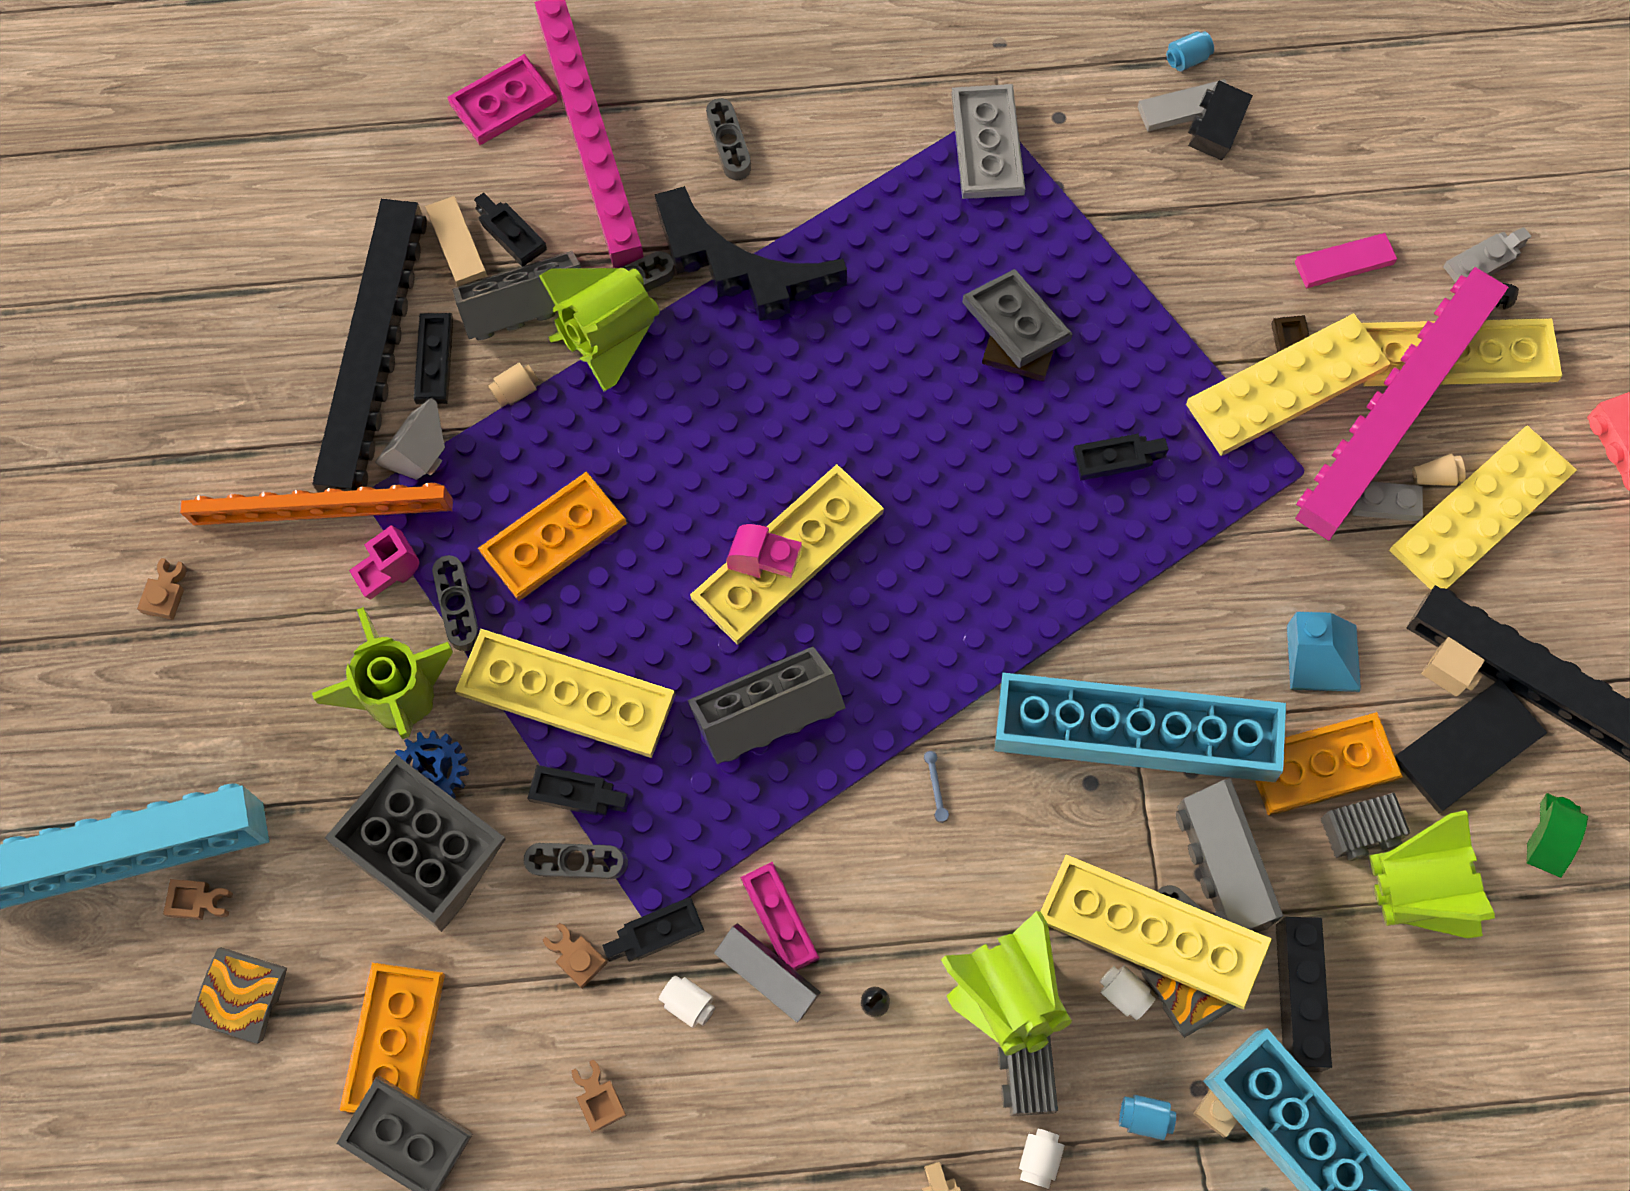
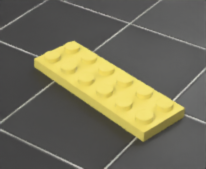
(1497, 354)
(1287, 384)
(1483, 510)
(825, 523)
(566, 693)
(1156, 931)

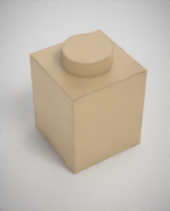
(1454, 667)

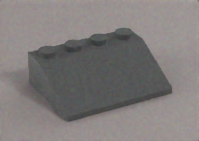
(417, 842)

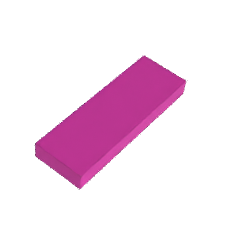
(1345, 260)
(779, 917)

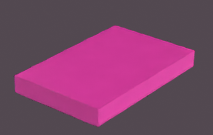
(502, 99)

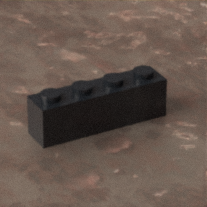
(1304, 992)

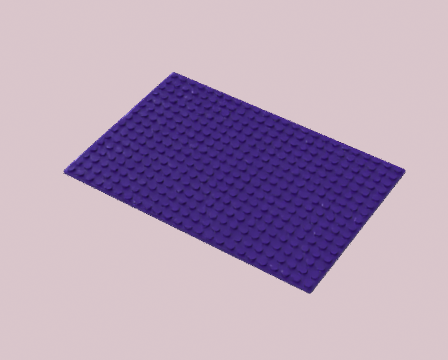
(732, 418)

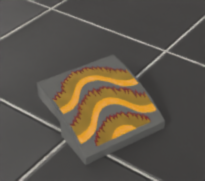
(238, 995)
(1184, 1005)

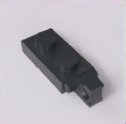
(509, 230)
(1117, 455)
(575, 792)
(655, 932)

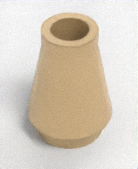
(1441, 471)

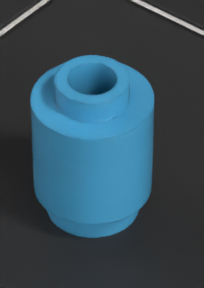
(1190, 50)
(1147, 1117)

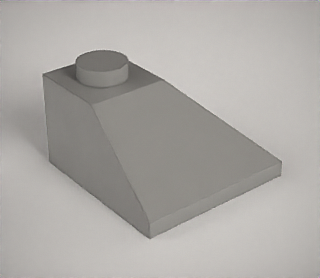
(416, 444)

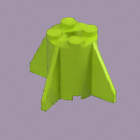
(601, 316)
(388, 680)
(1433, 881)
(1011, 988)

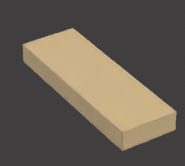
(456, 241)

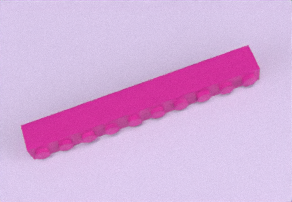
(589, 133)
(1400, 404)

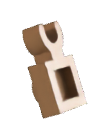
(163, 595)
(191, 899)
(578, 959)
(600, 1102)

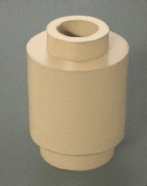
(513, 384)

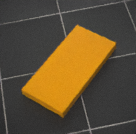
(552, 536)
(1331, 764)
(393, 1031)

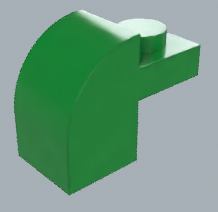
(1557, 835)

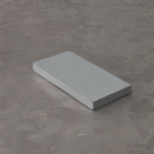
(987, 141)

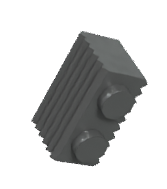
(1365, 826)
(1029, 1081)

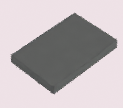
(1017, 318)
(404, 1137)

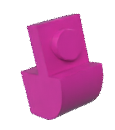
(759, 550)
(389, 561)

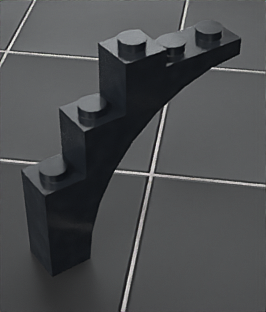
(732, 269)

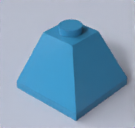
(1323, 653)

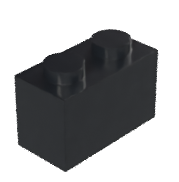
(1220, 119)

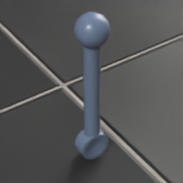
(941, 813)

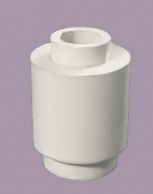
(1126, 992)
(687, 1001)
(1041, 1158)

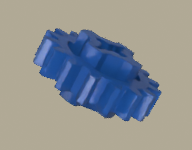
(439, 759)

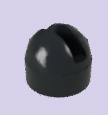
(1509, 297)
(880, 1007)

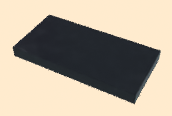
(1469, 746)

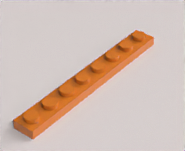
(307, 505)

